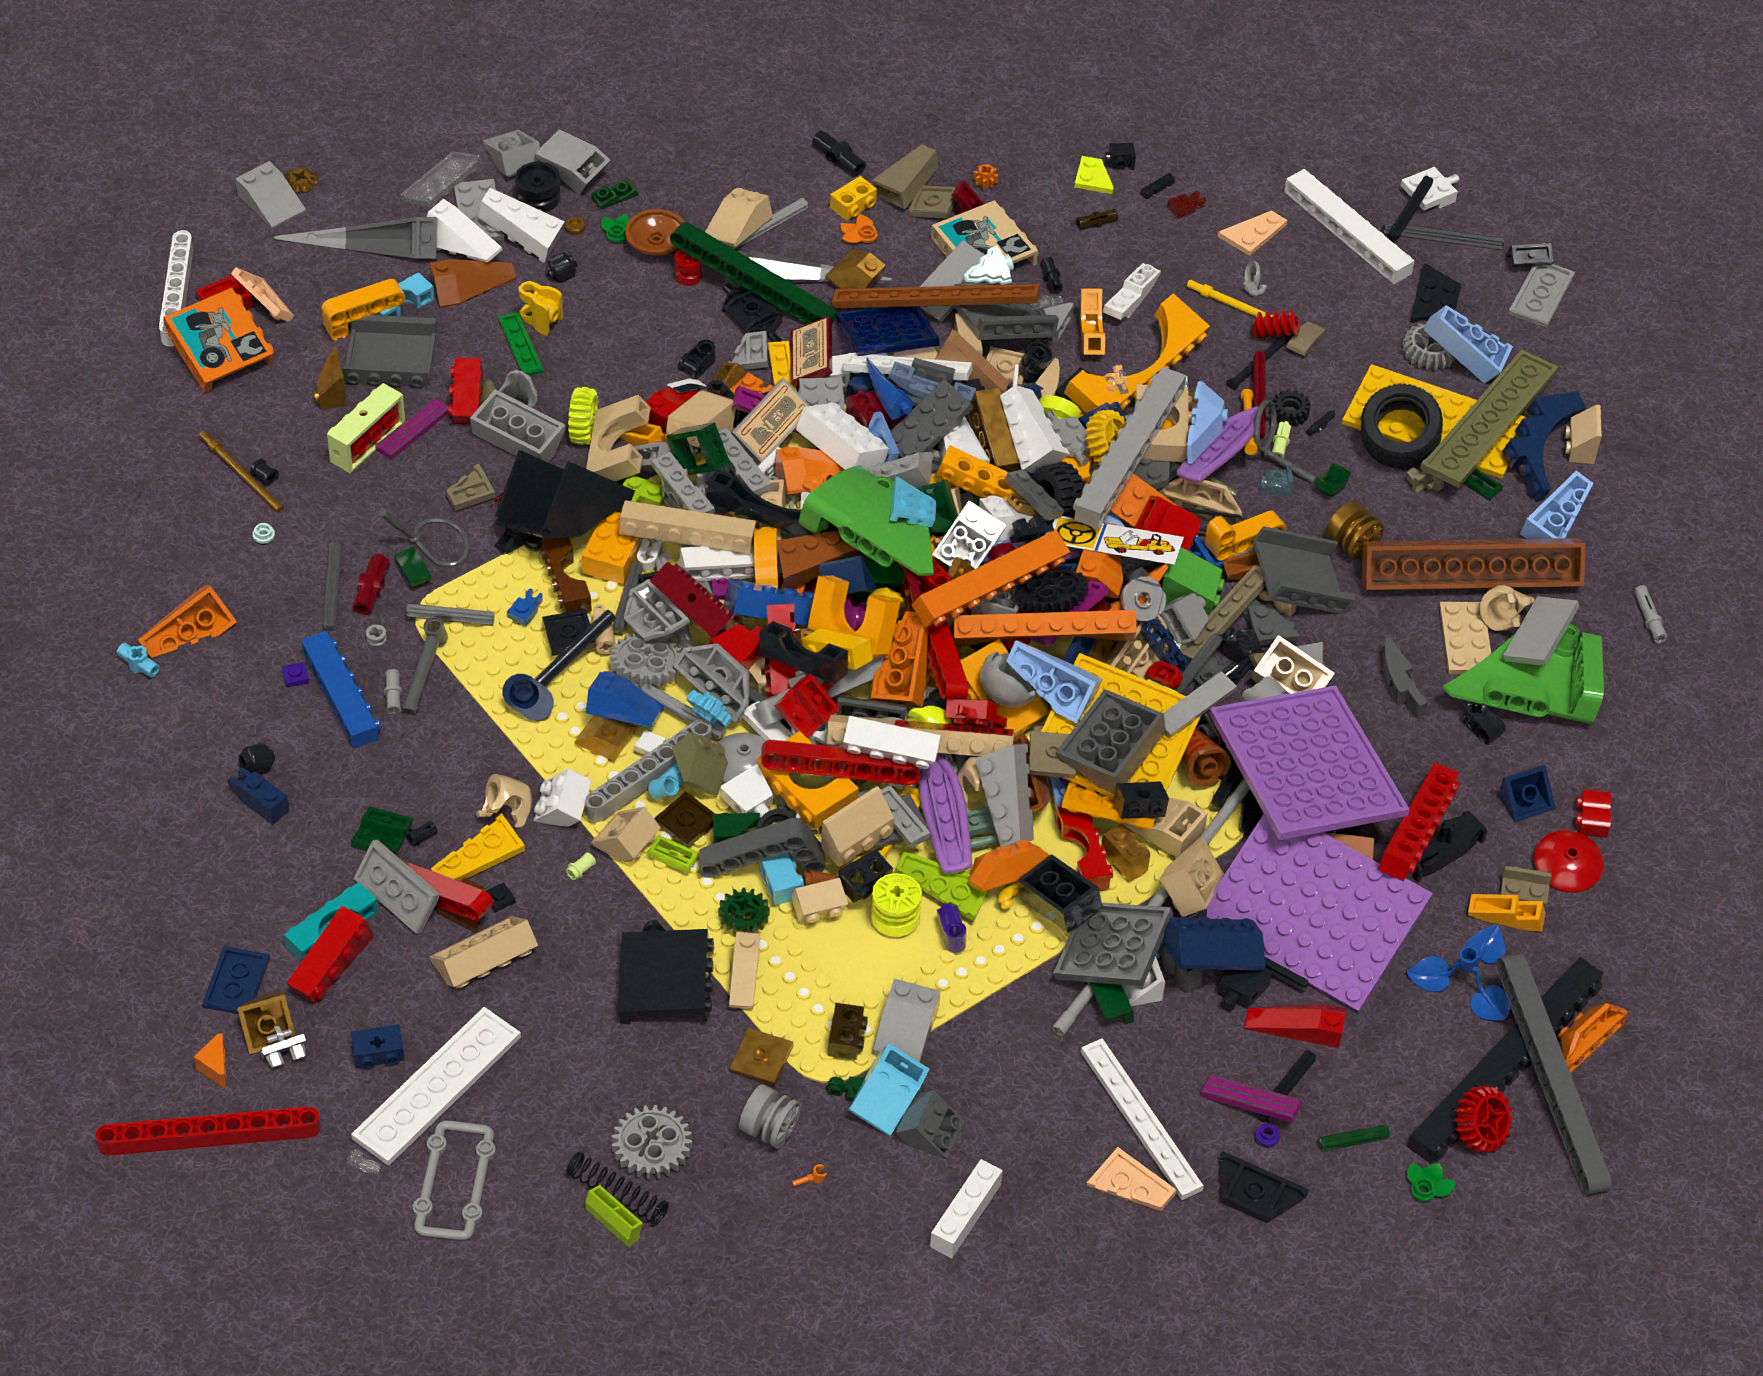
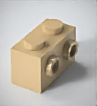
(819, 900)

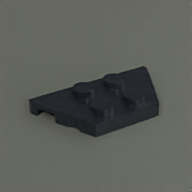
(1434, 293)
(1256, 1189)

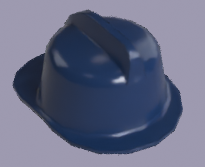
(528, 696)

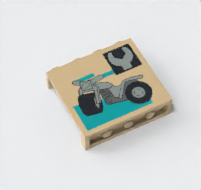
(984, 229)

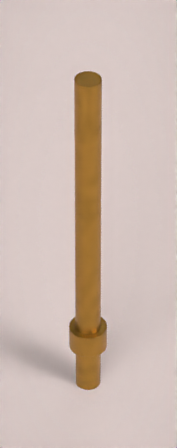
(217, 448)

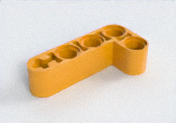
(359, 304)
(1227, 540)

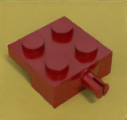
(225, 284)
(807, 705)
(974, 713)

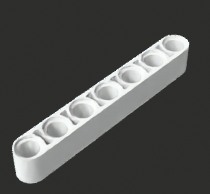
(177, 279)

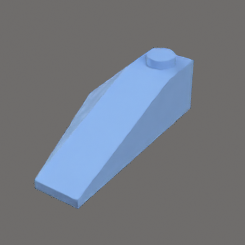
(1207, 420)
(1057, 681)

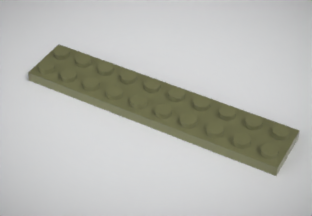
(1489, 418)

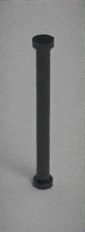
(1234, 382)

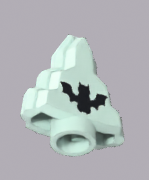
(992, 268)

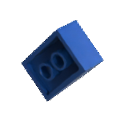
(621, 700)

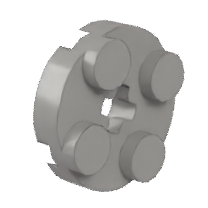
(1152, 592)

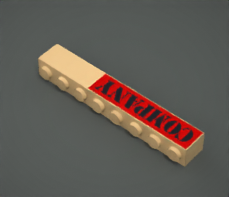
(953, 739)

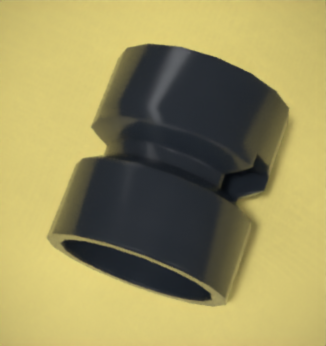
(1035, 360)

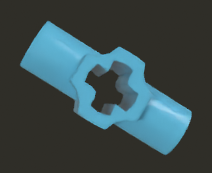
(138, 659)

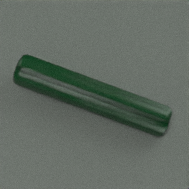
(1353, 1137)

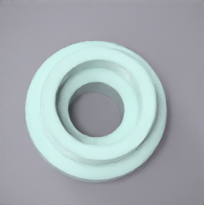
(267, 530)

